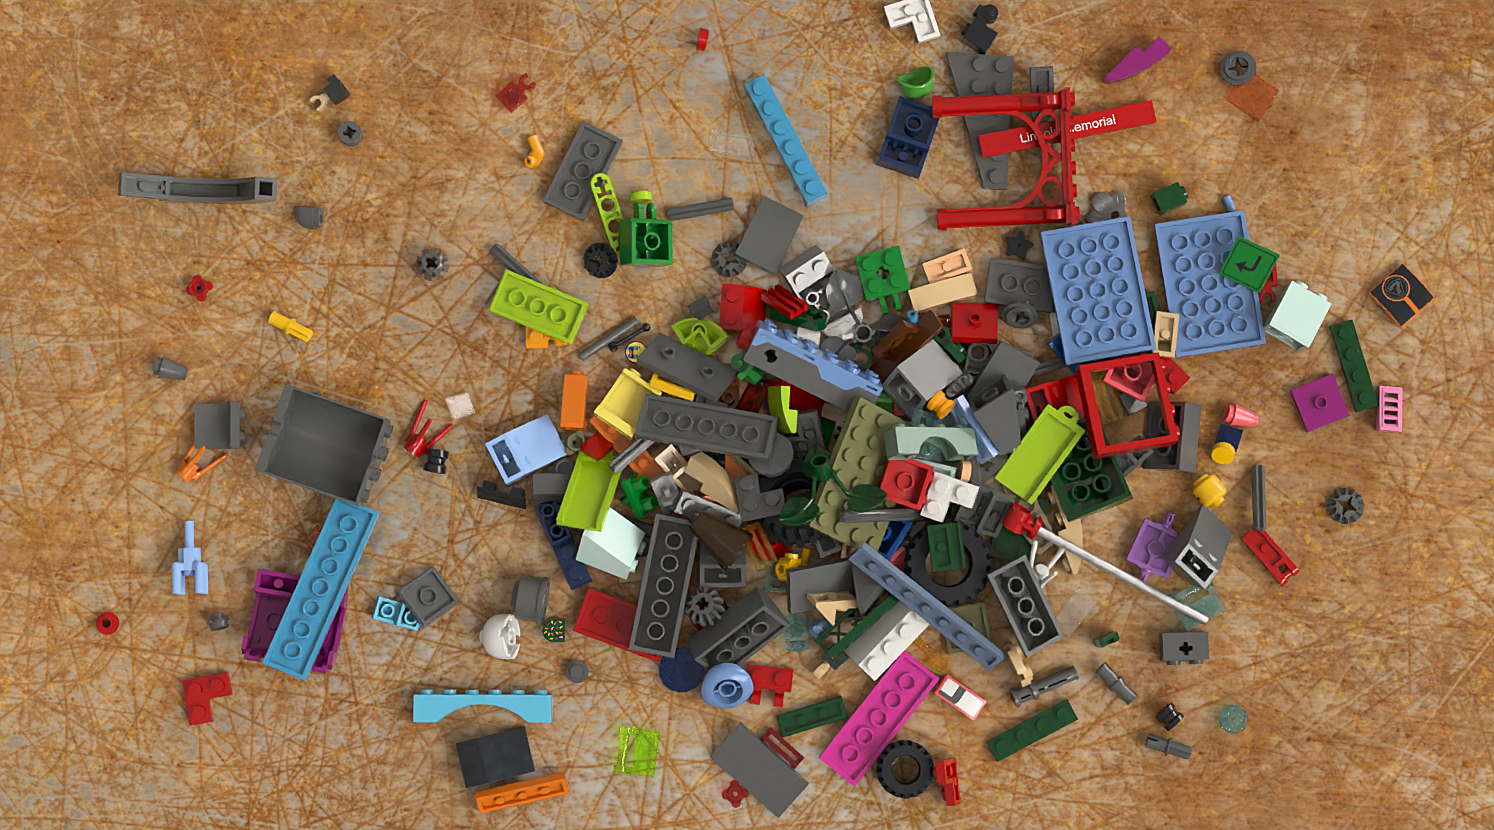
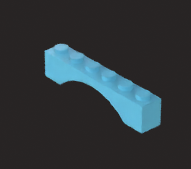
(531, 707)

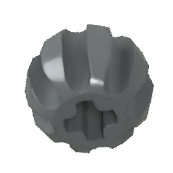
(434, 257)

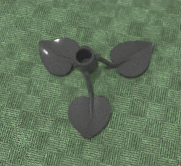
(842, 291)

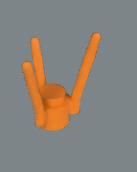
(188, 468)

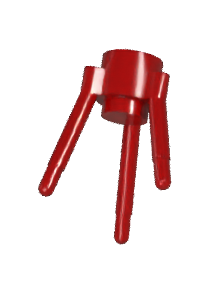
(415, 443)

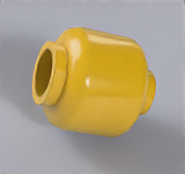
(1209, 490)

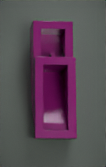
(1138, 61)

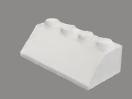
(886, 640)

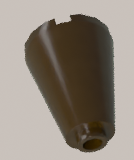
(719, 537)

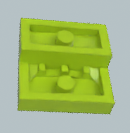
(779, 406)

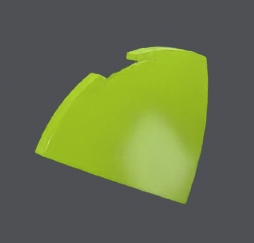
(700, 335)

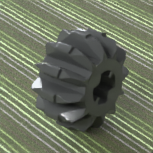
(699, 601)

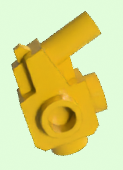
(791, 561)

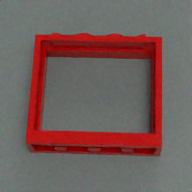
(1091, 411)

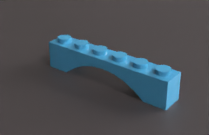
(786, 140)

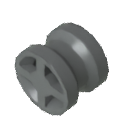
(350, 138)

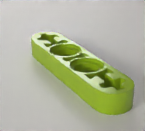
(606, 217)

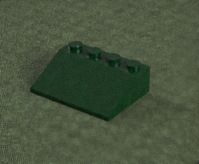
(1088, 483)

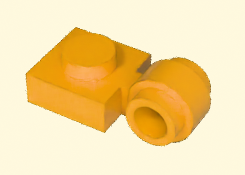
(538, 340)

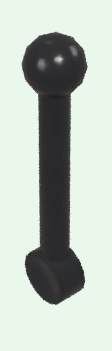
(614, 346)

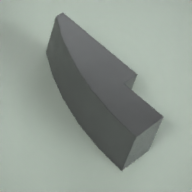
(550, 487)

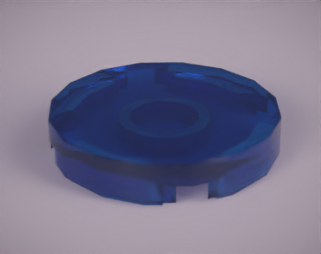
(682, 672)

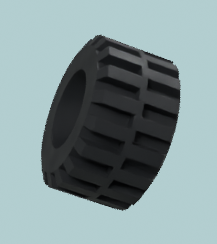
(912, 788)

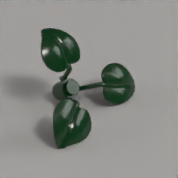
(817, 466)

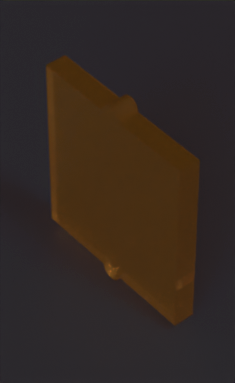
(1253, 97)

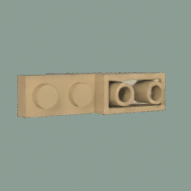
(1072, 533)

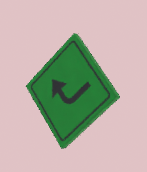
(1249, 264)

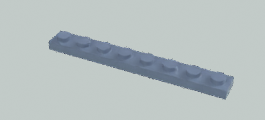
(926, 606)

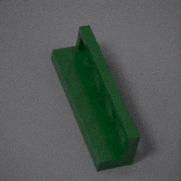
(841, 645)

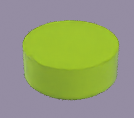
(640, 196)

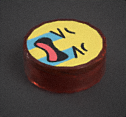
(633, 350)

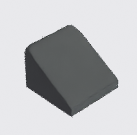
(1131, 404)

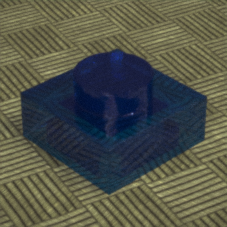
(1229, 435)

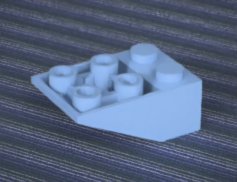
(526, 449)

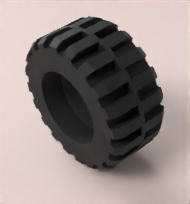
(789, 481)
(969, 586)

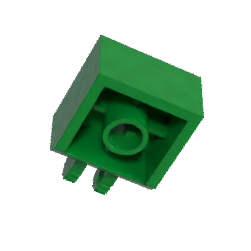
(646, 240)
(874, 287)

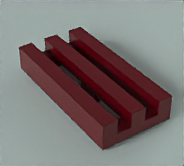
(794, 764)

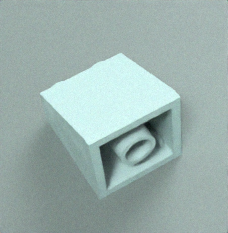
(1297, 316)
(613, 548)

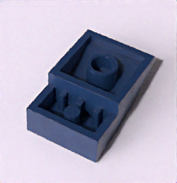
(908, 138)

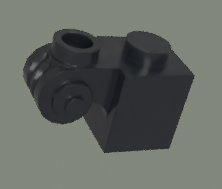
(977, 34)

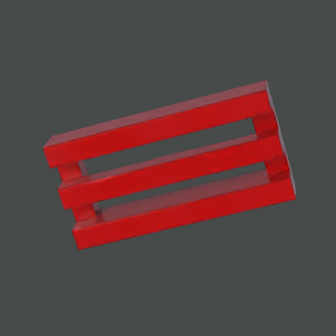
(787, 300)

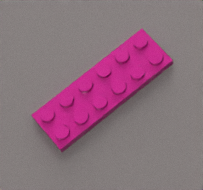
(879, 718)

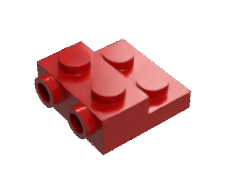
(906, 482)

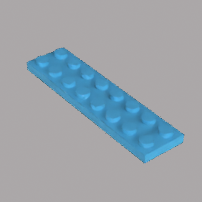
(321, 589)

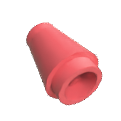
(1239, 416)

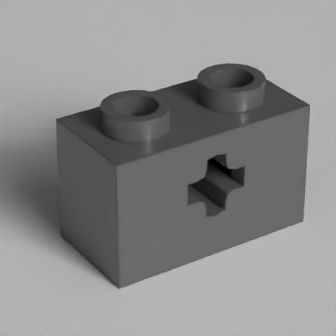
(1197, 643)

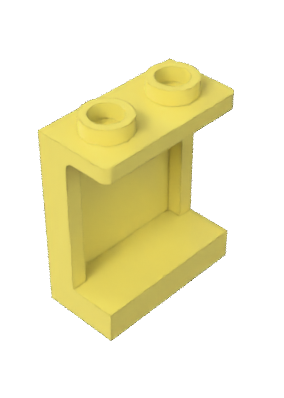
(624, 402)

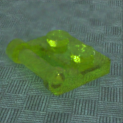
(644, 753)

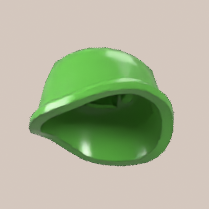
(917, 83)

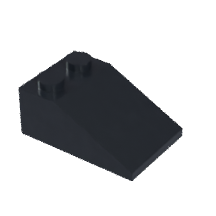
(495, 757)

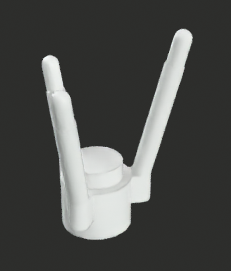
(1040, 570)

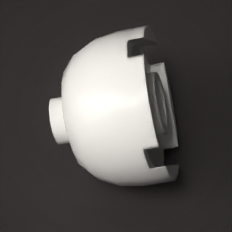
(499, 636)

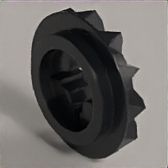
(607, 254)

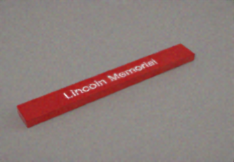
(1084, 126)

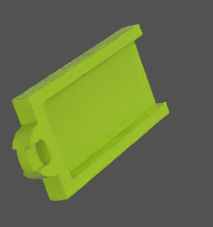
(1041, 452)
(589, 493)

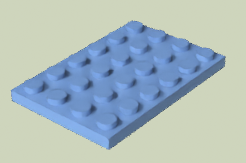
(1097, 291)
(1211, 308)

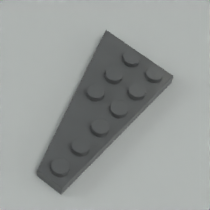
(984, 76)

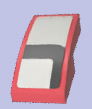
(959, 697)

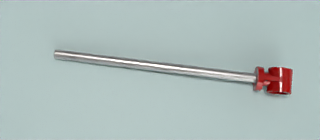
(1019, 519)

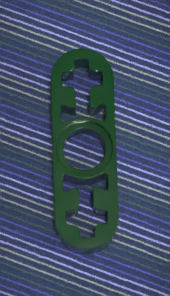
(812, 319)

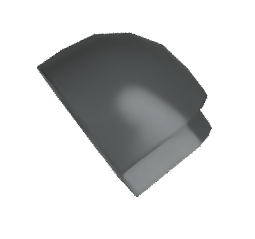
(309, 216)

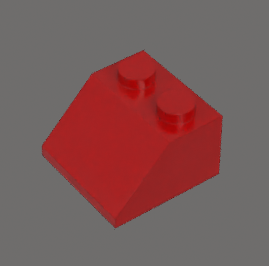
(740, 307)

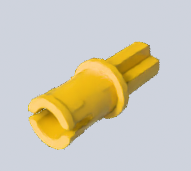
(290, 326)

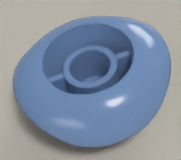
(726, 686)

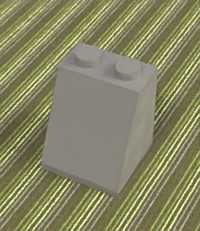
(921, 377)

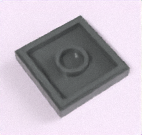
(427, 597)

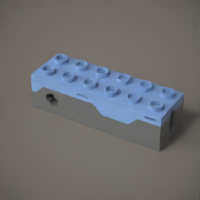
(807, 366)

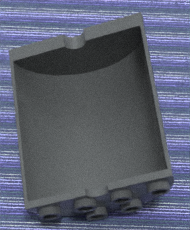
(325, 446)

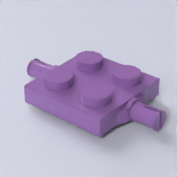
(1150, 545)

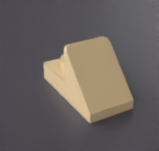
(1165, 333)
(829, 602)

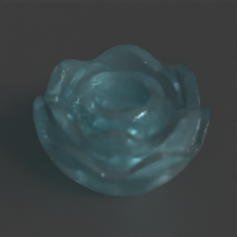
(1240, 719)

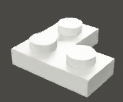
(915, 12)
(947, 489)

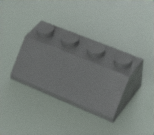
(1024, 604)
(740, 632)

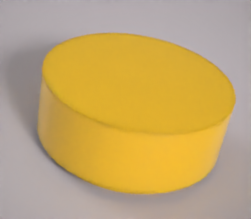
(1223, 453)

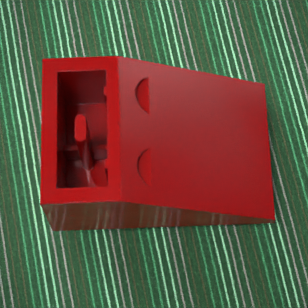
(1057, 394)

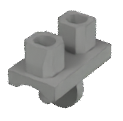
(665, 491)

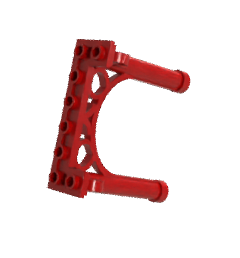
(1013, 105)

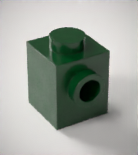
(1169, 198)

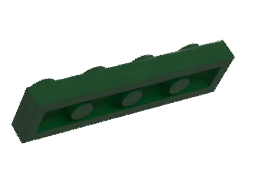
(1353, 366)
(1032, 730)

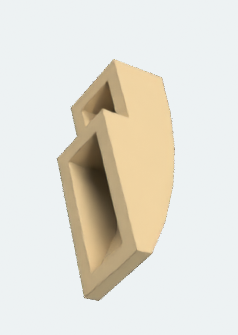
(942, 292)
(672, 461)
(715, 480)

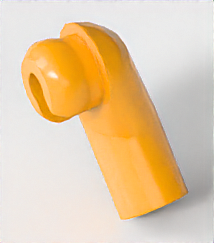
(536, 154)

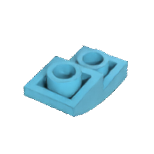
(394, 613)

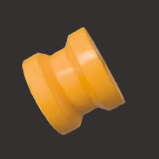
(940, 405)

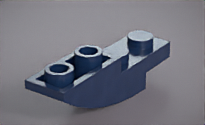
(563, 545)

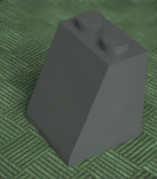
(997, 414)

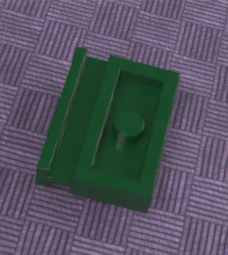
(946, 546)

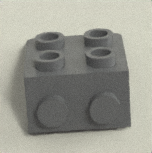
(219, 426)

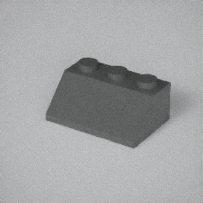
(1183, 454)

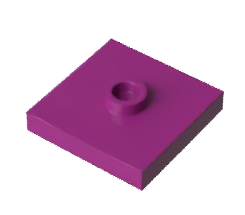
(1319, 403)

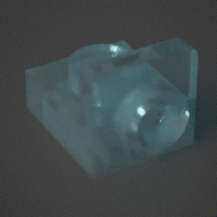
(797, 634)

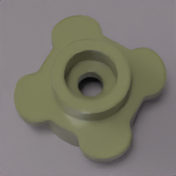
(568, 439)

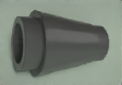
(169, 369)

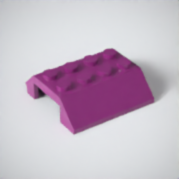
(271, 601)

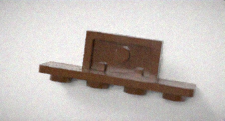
(903, 342)

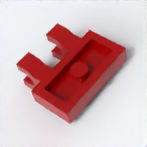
(770, 679)

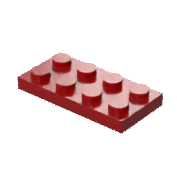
(608, 621)

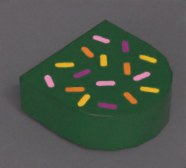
(554, 630)

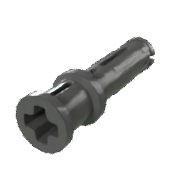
(1043, 685)

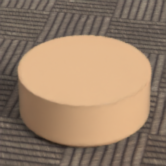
(964, 471)

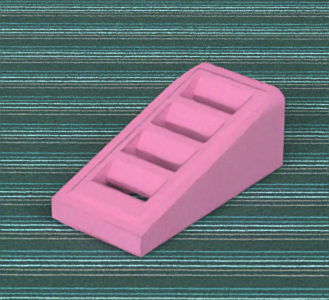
(1380, 425)

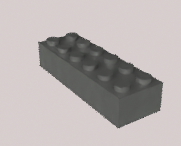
(664, 587)

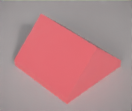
(1131, 380)

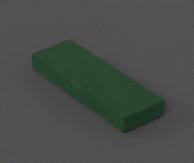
(812, 716)

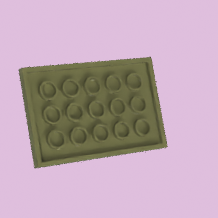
(857, 460)

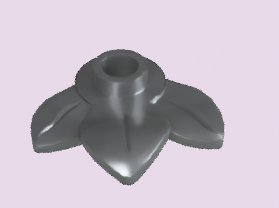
(1106, 206)

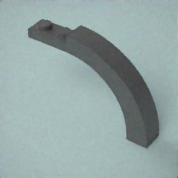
(204, 191)

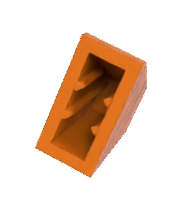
(574, 401)

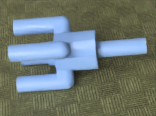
(189, 564)

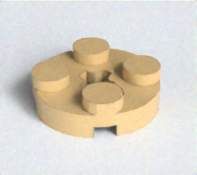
(1020, 670)

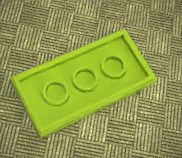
(538, 307)

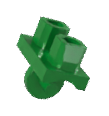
(747, 370)
(635, 495)

